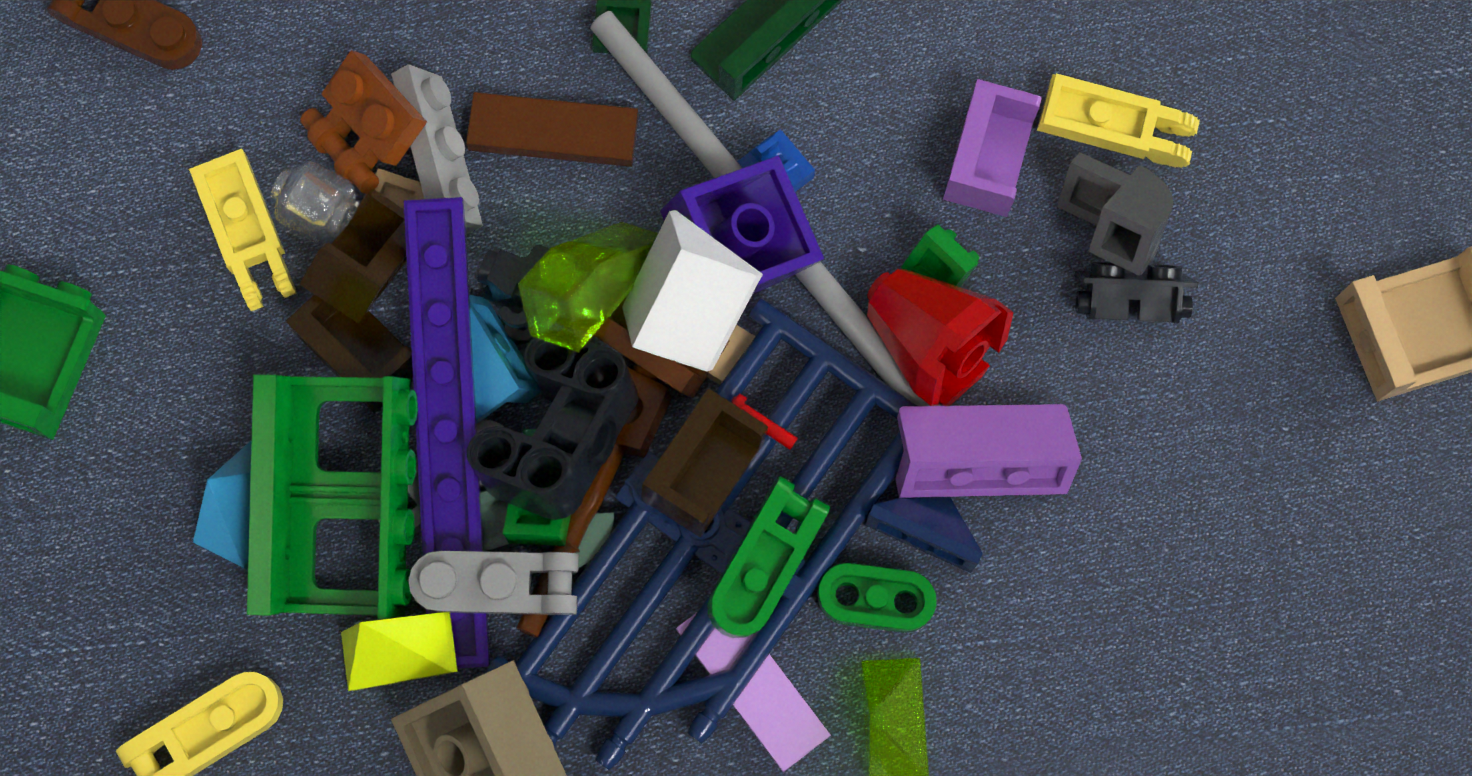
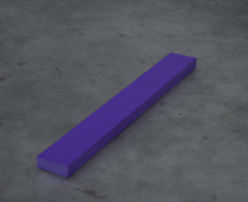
(445, 396)

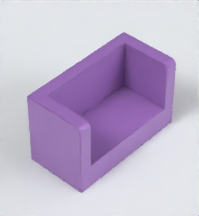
(992, 148)

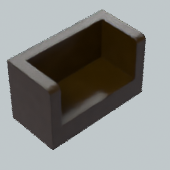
(361, 258)
(351, 347)
(704, 462)

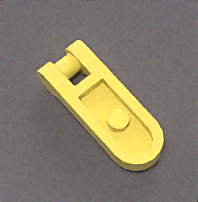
(207, 727)

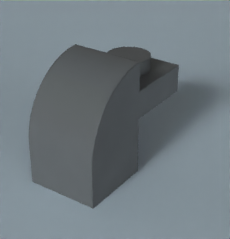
(1125, 207)

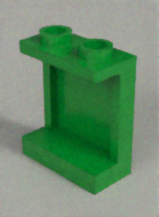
(42, 348)

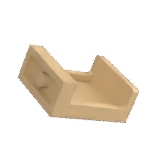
(1412, 325)

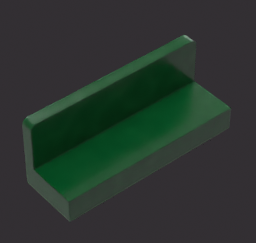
(755, 40)

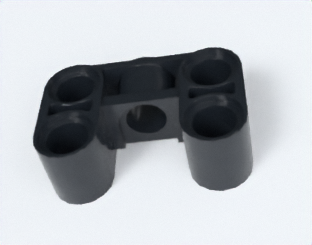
(571, 437)

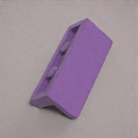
(986, 450)

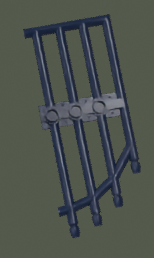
(715, 550)

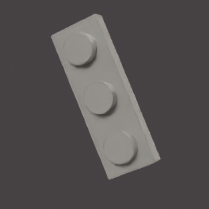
(439, 146)

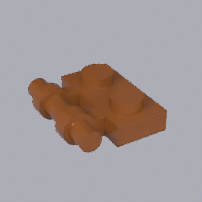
(373, 110)

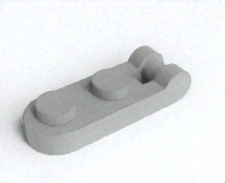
(494, 582)

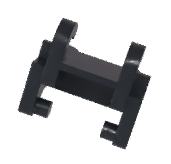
(501, 275)

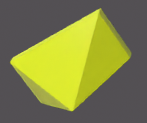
(398, 650)

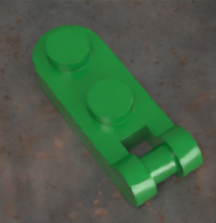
(764, 561)

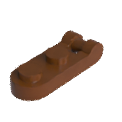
(137, 27)

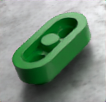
(876, 595)

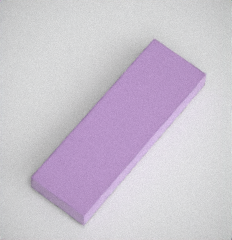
(767, 703)

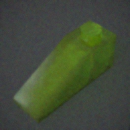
(583, 283)

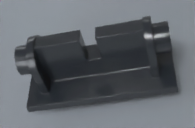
(1158, 293)

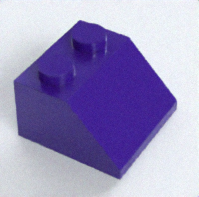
(755, 218)

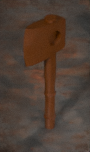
(633, 440)

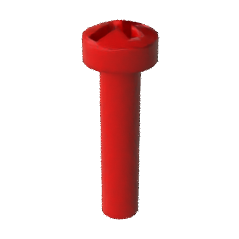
(774, 431)

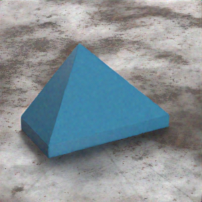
(226, 510)

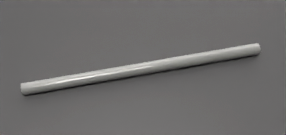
(720, 162)

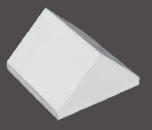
(688, 295)

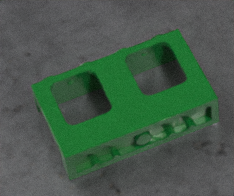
(295, 494)

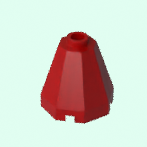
(936, 332)

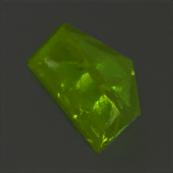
(894, 717)

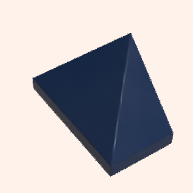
(929, 526)

